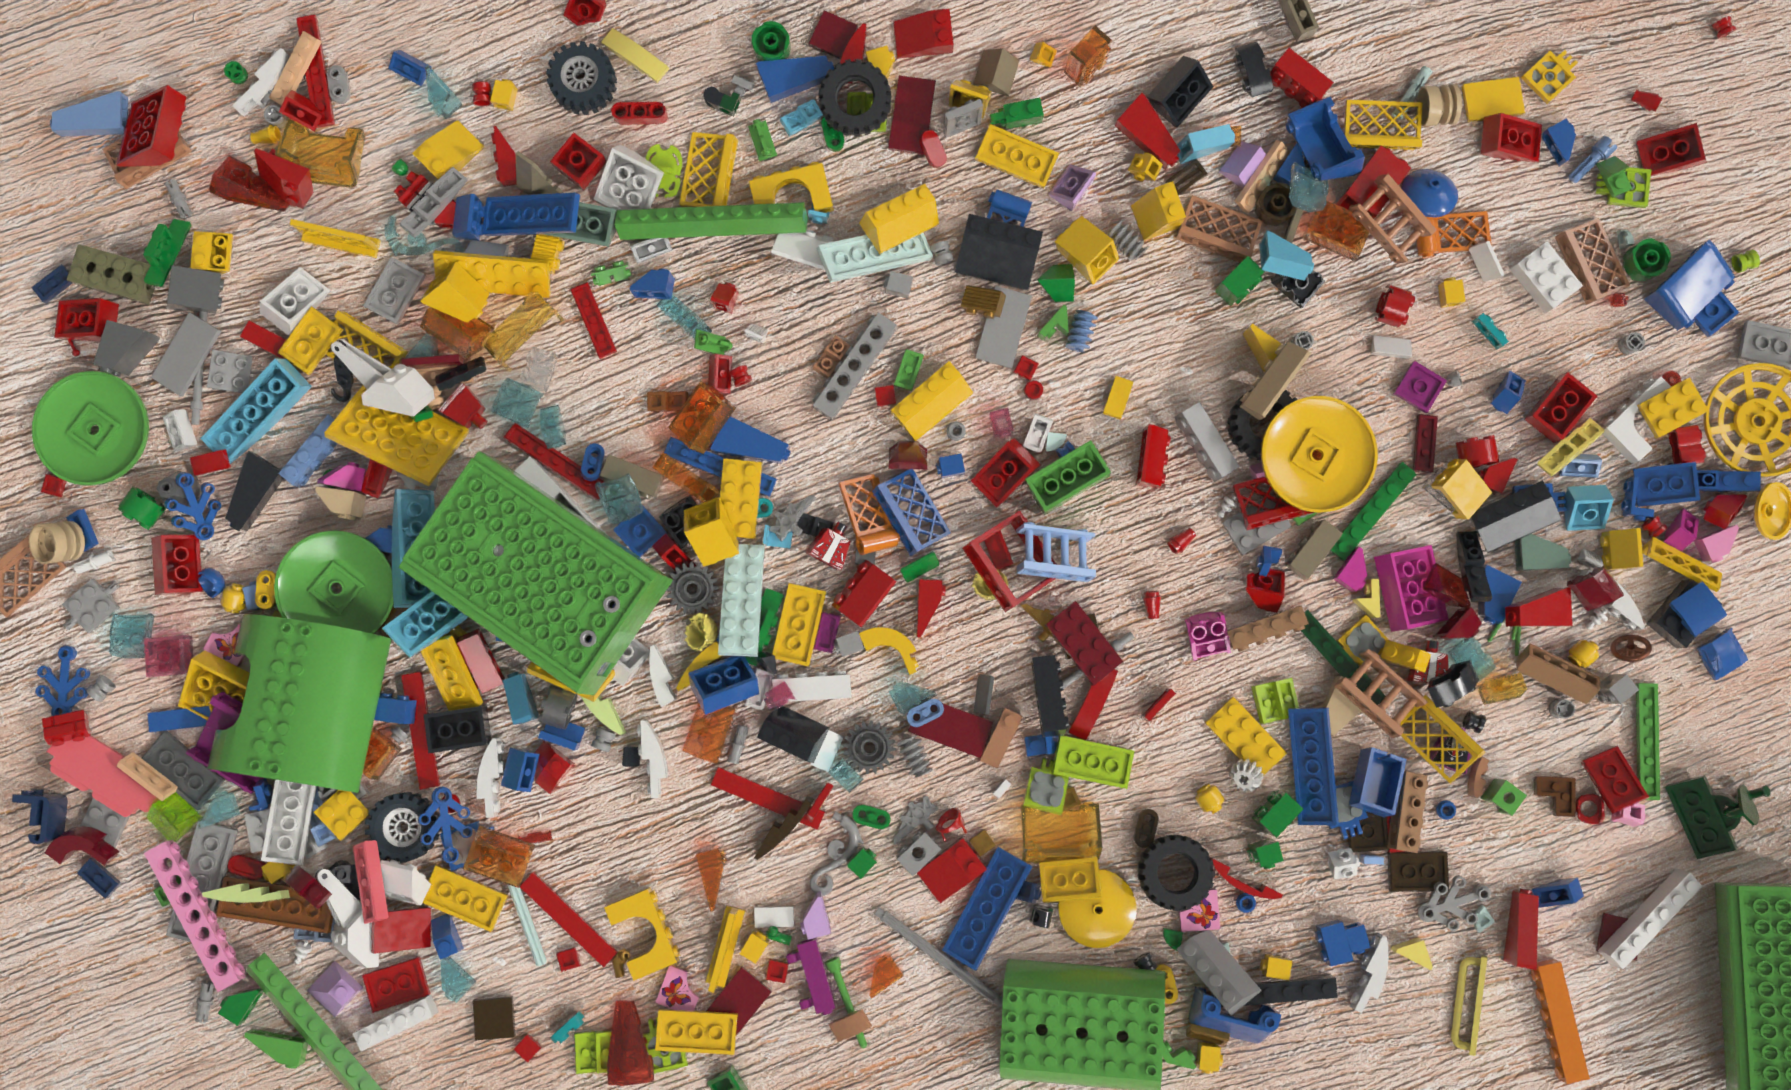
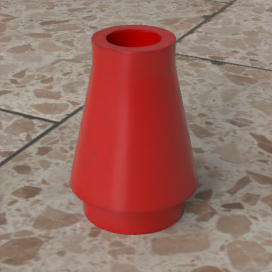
(1647, 100)
(1180, 541)
(1152, 603)

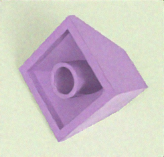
(334, 989)

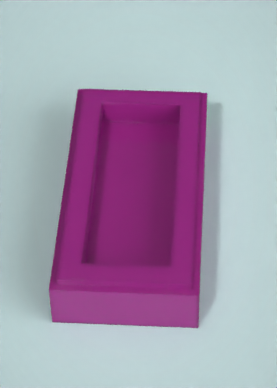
(827, 632)

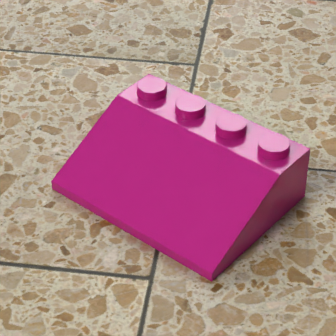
(1402, 584)

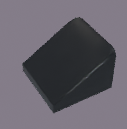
(767, 662)
(630, 757)

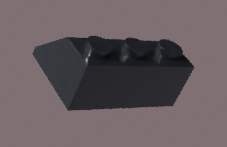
(1180, 91)
(793, 733)

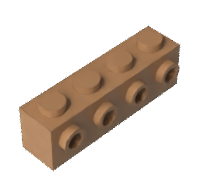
(1270, 626)
(1558, 673)
(1408, 821)

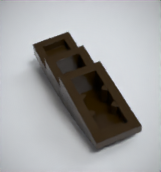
(780, 831)

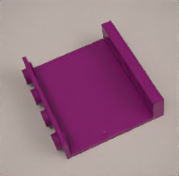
(223, 716)

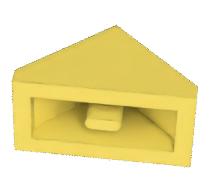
(1414, 950)

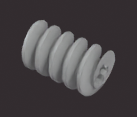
(1127, 241)
(914, 756)

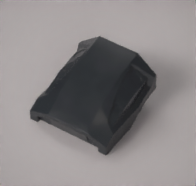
(674, 520)

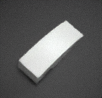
(660, 677)

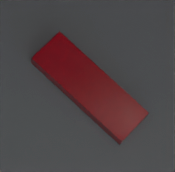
(433, 361)
(1425, 443)

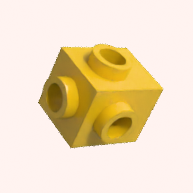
(1145, 167)

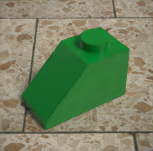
(239, 1005)

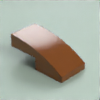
(666, 401)

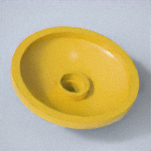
(1773, 511)

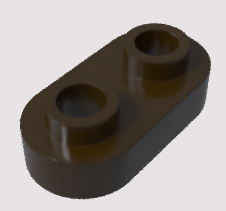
(1148, 828)

